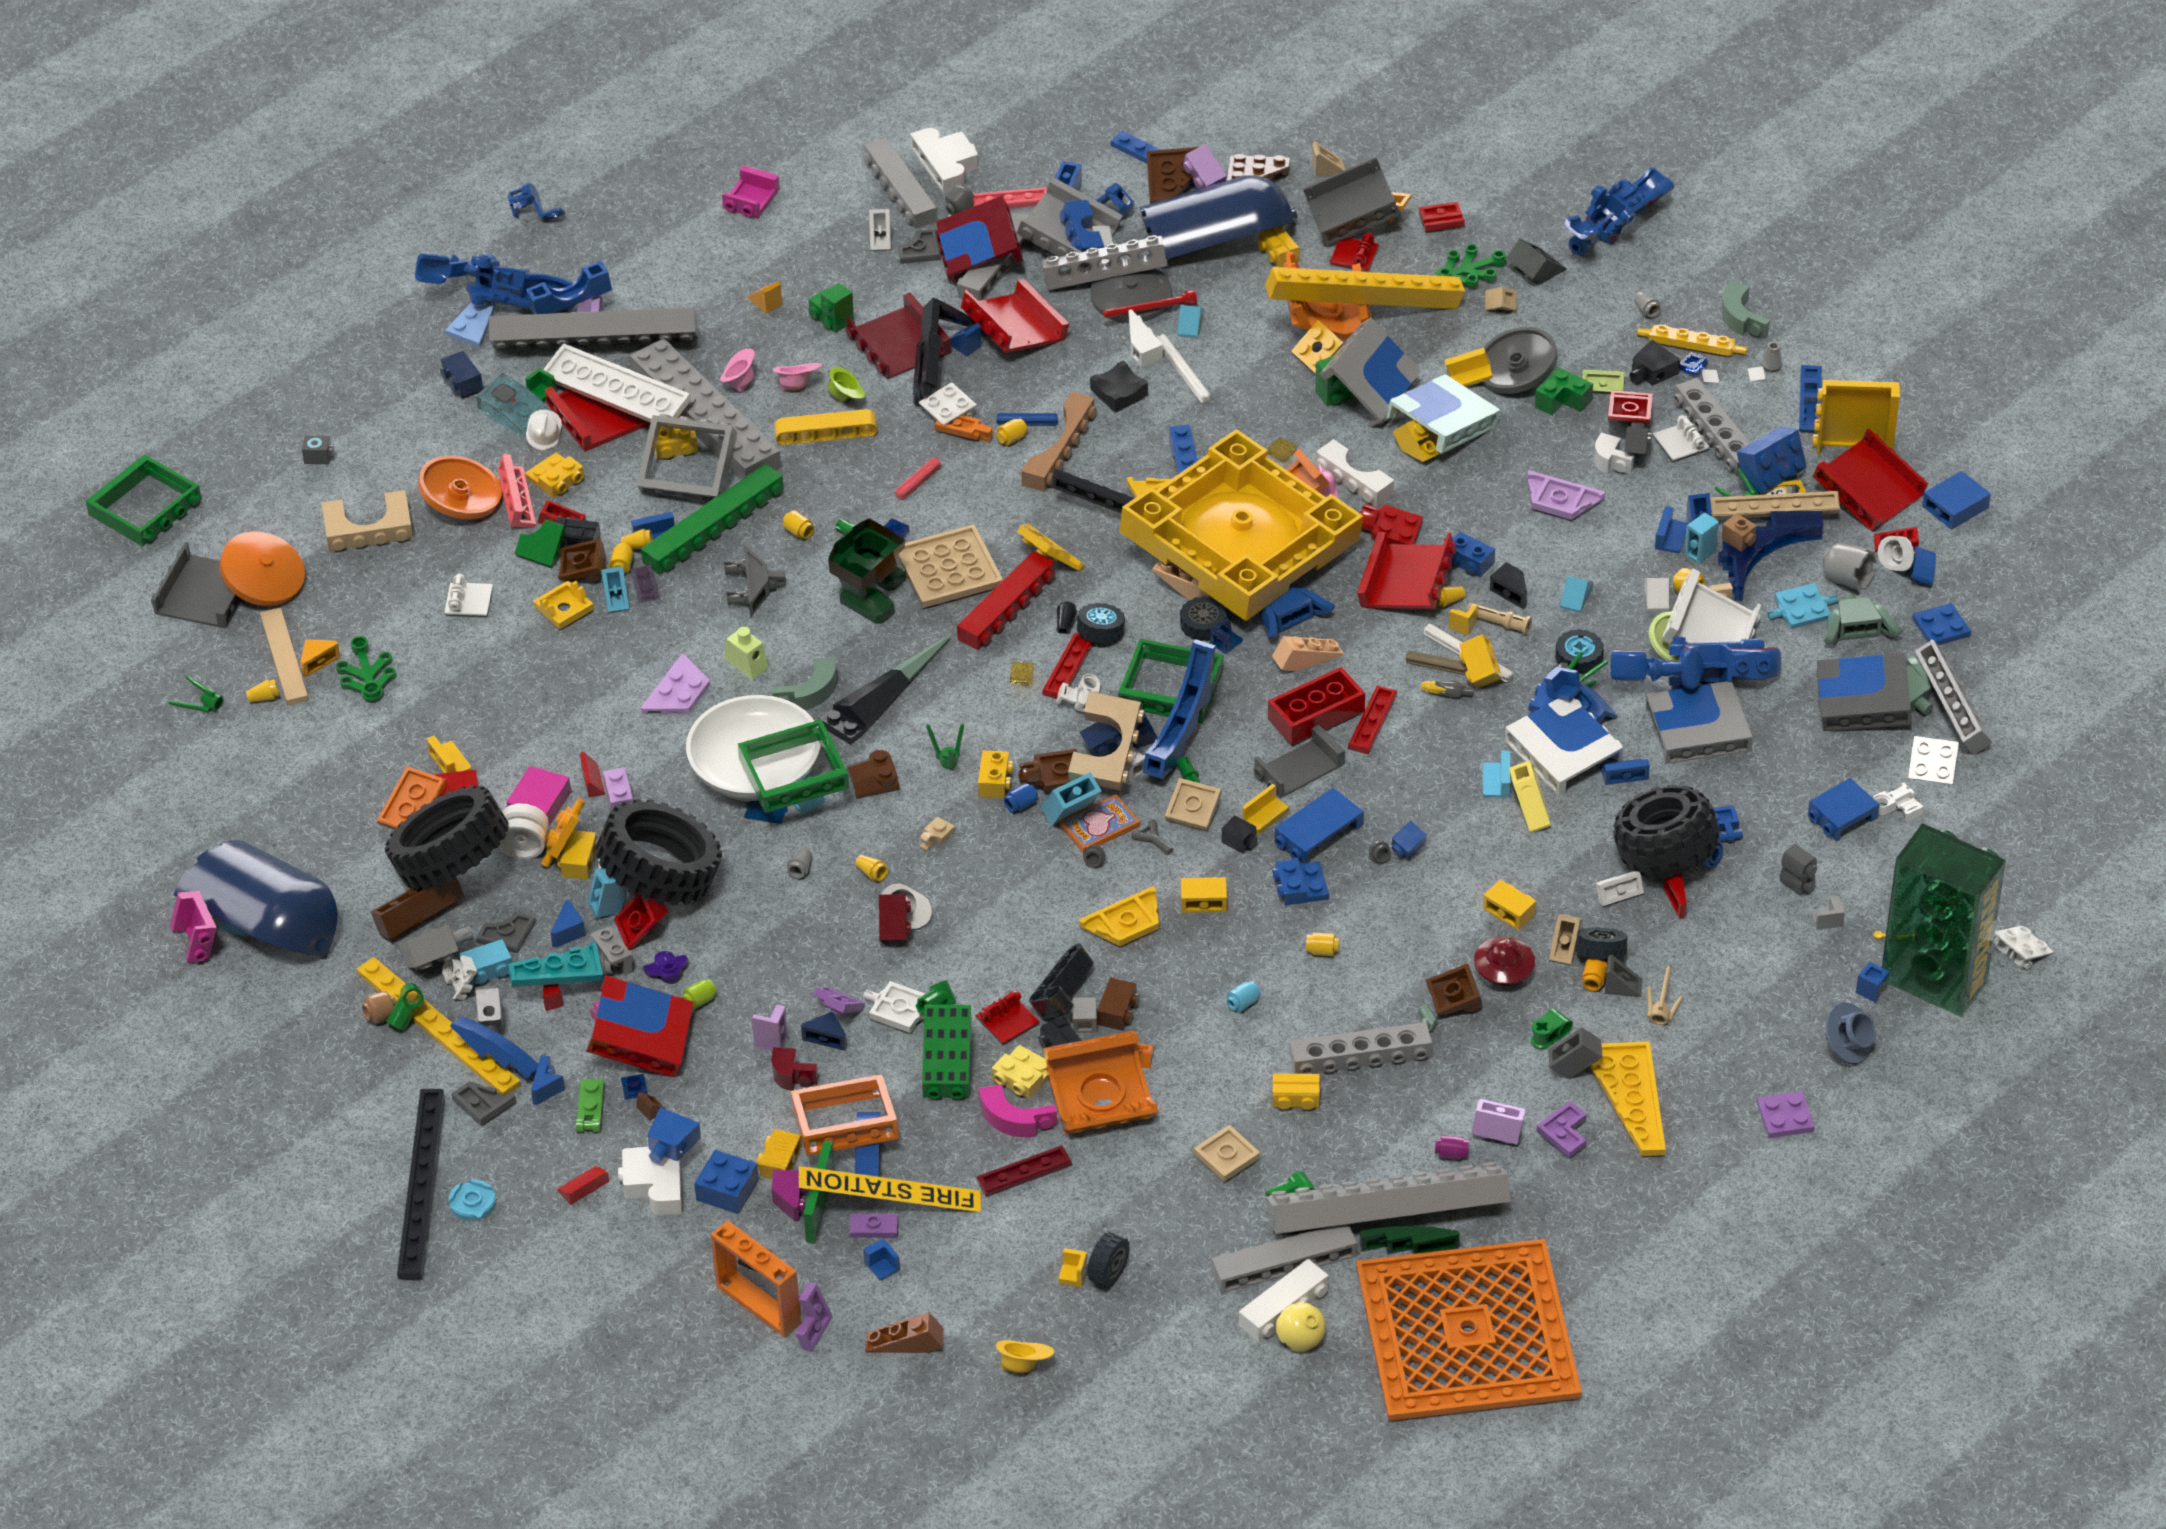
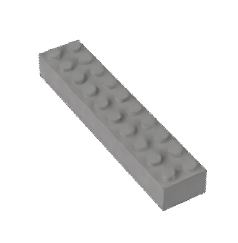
(592, 327)
(668, 366)
(1388, 1198)

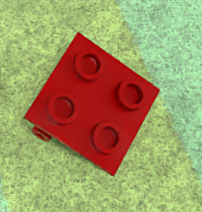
(1355, 251)
(1007, 1017)

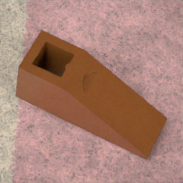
(911, 1335)

